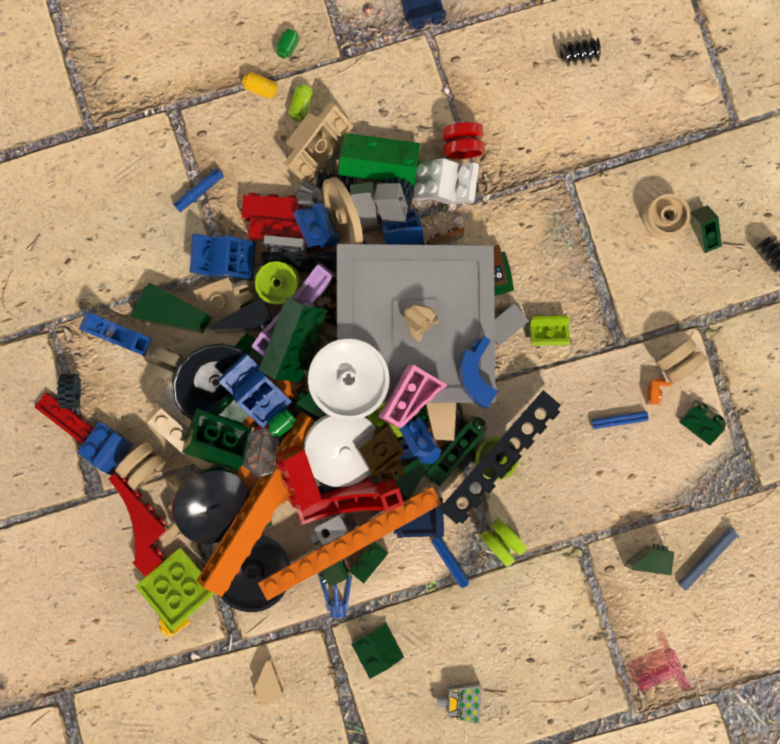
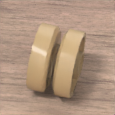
(674, 208)
(681, 360)
(140, 466)

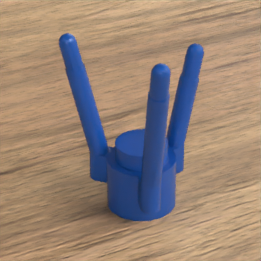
(336, 607)

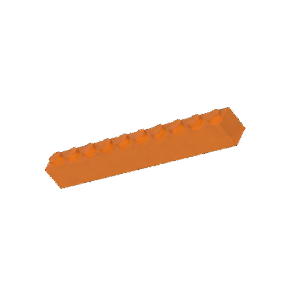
(251, 519)
(349, 543)

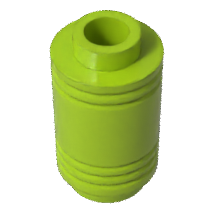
(300, 103)

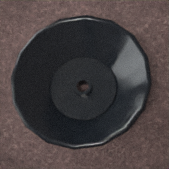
(195, 374)

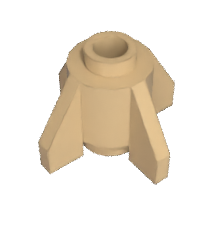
(419, 320)

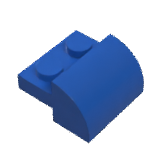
(317, 226)
(420, 441)
(105, 448)

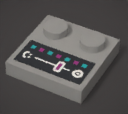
(280, 244)

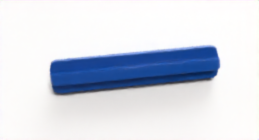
(620, 420)
(450, 562)

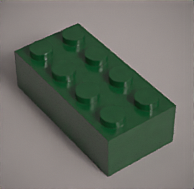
(293, 340)

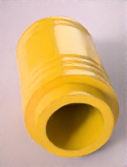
(259, 85)

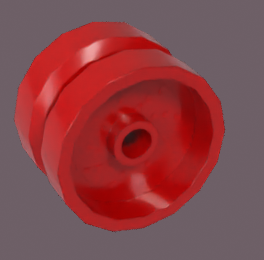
(463, 141)

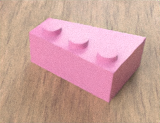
(410, 395)

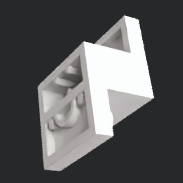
(446, 181)

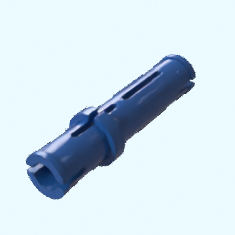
(200, 188)

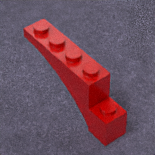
(353, 498)
(146, 526)

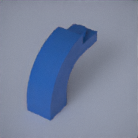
(115, 333)
(469, 375)

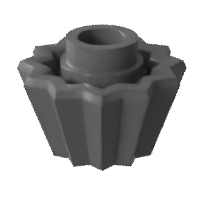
(308, 194)

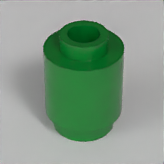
(286, 43)
(281, 423)

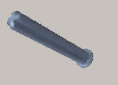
(708, 558)

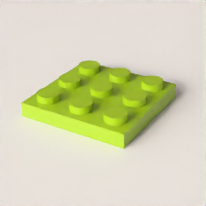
(174, 589)

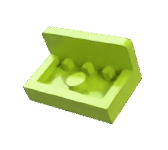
(549, 330)

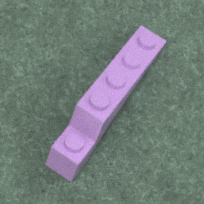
(309, 291)

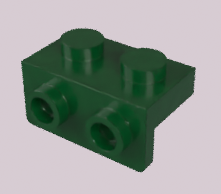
(703, 422)

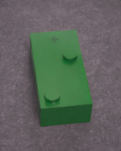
(378, 158)

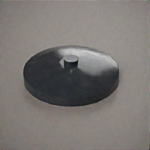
(208, 504)
(244, 591)

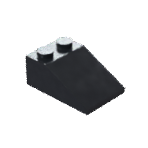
(247, 319)

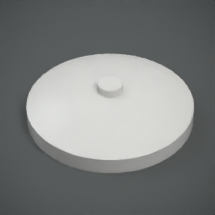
(348, 379)
(333, 451)

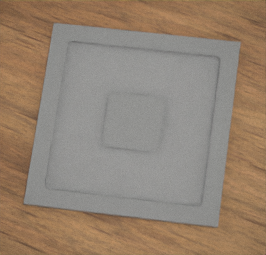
(454, 280)

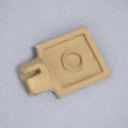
(223, 298)

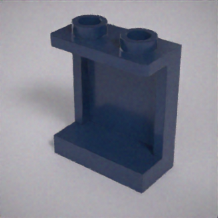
(423, 13)
(426, 525)

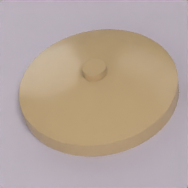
(342, 211)

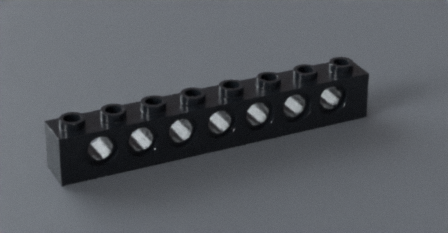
(542, 402)

